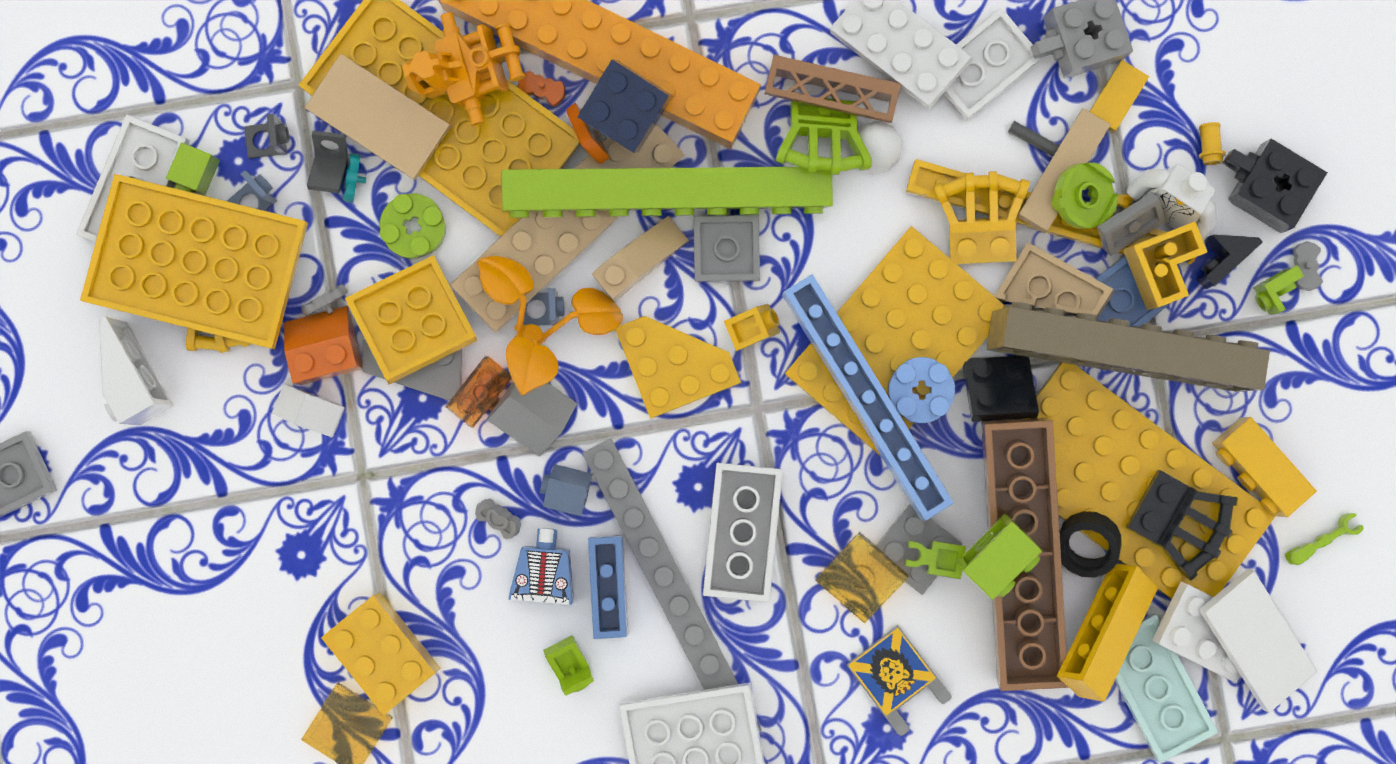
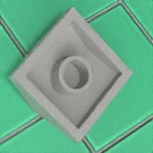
(534, 417)

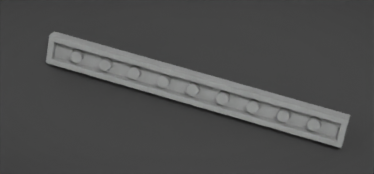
(659, 566)

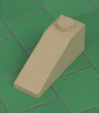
(639, 258)

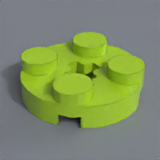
(1069, 200)
(405, 208)

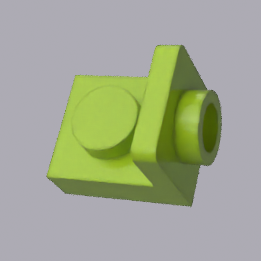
(1277, 284)

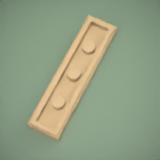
(1075, 148)

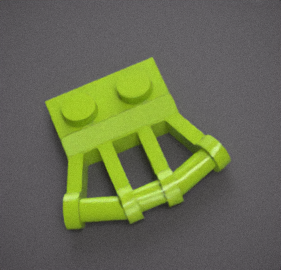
(823, 123)

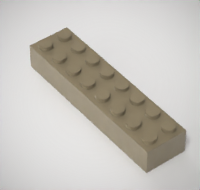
(1127, 349)

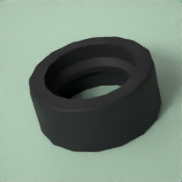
(1086, 566)

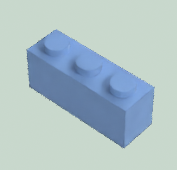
(608, 586)

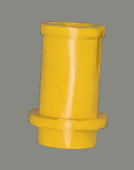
(1211, 144)

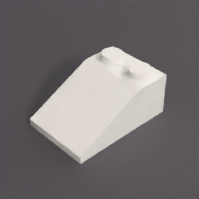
(128, 378)

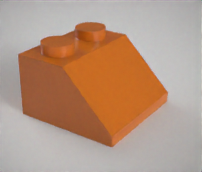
(321, 346)

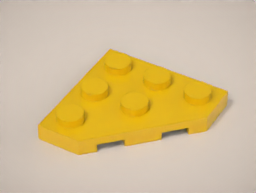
(673, 366)

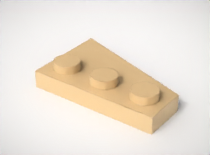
(1051, 283)

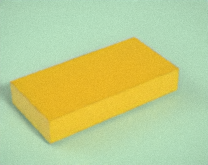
(1119, 94)

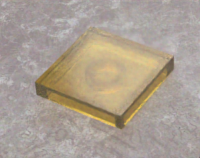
(862, 577)
(346, 727)

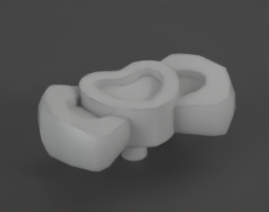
(1305, 258)
(324, 300)
(498, 518)

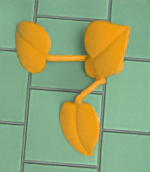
(527, 360)

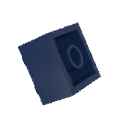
(625, 106)

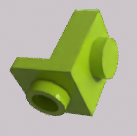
(569, 665)

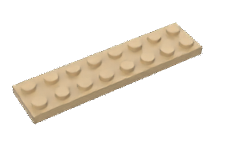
(552, 243)

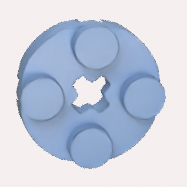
(934, 376)

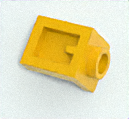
(752, 326)

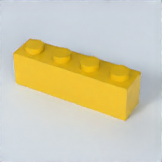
(1107, 632)

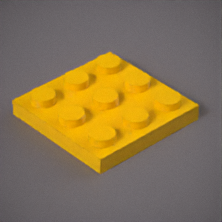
(411, 319)

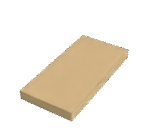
(377, 117)

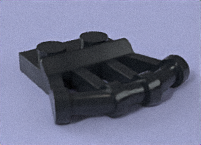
(1163, 510)

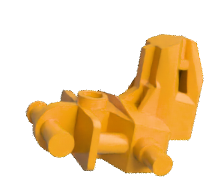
(465, 66)

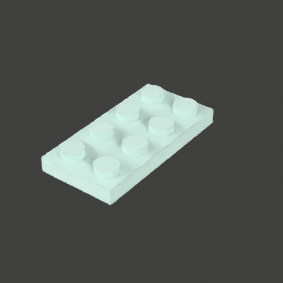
(1162, 696)

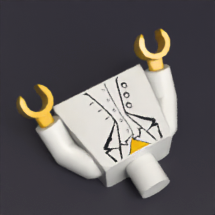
(1182, 194)

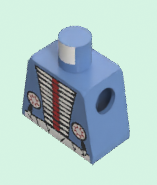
(543, 572)

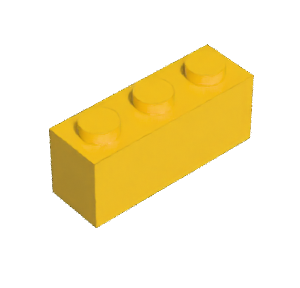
(1263, 467)

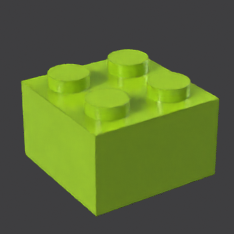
(1000, 557)

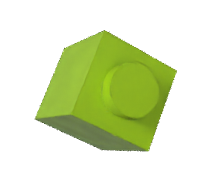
(192, 169)

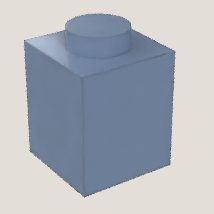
(566, 489)

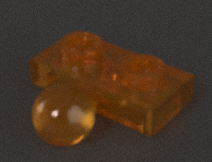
(479, 392)

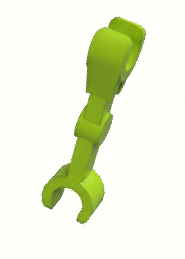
(1303, 552)

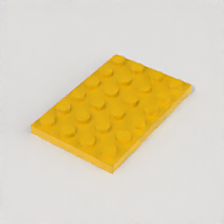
(194, 261)
(902, 311)

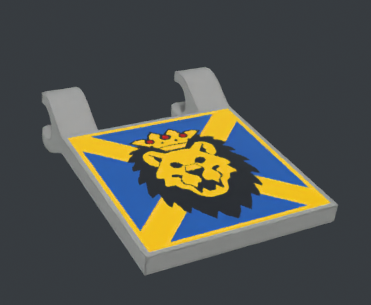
(894, 674)

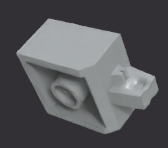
(1080, 53)

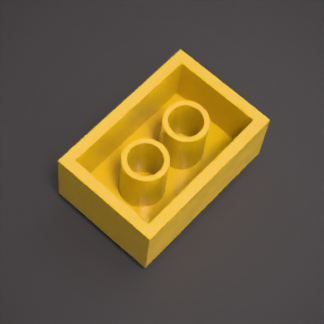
(381, 653)

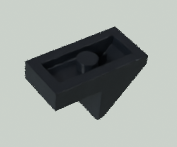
(1231, 251)

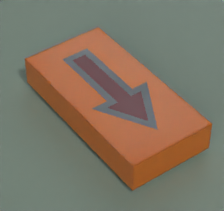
(587, 135)

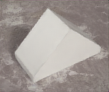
(308, 410)

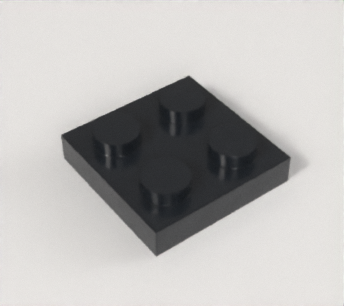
(1000, 388)

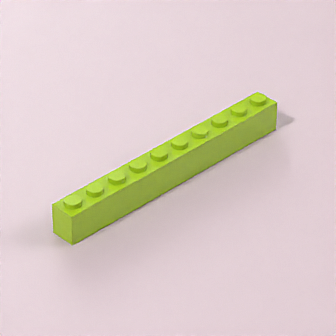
(664, 189)

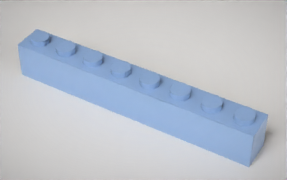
(867, 398)

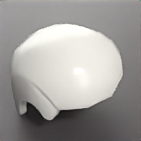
(882, 144)

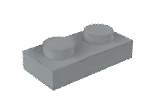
(1131, 224)

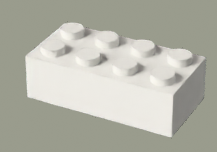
(742, 532)

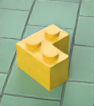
(1156, 263)

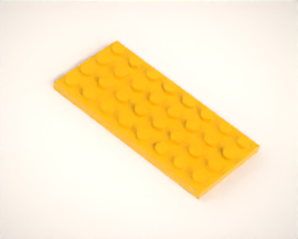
(469, 158)
(1107, 462)

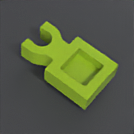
(941, 558)

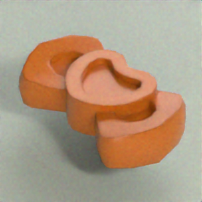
(543, 88)

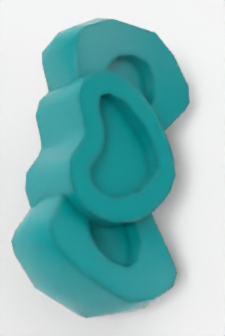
(352, 177)

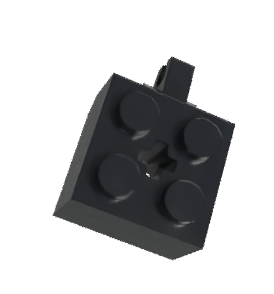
(1256, 187)

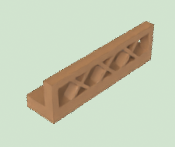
(834, 81)

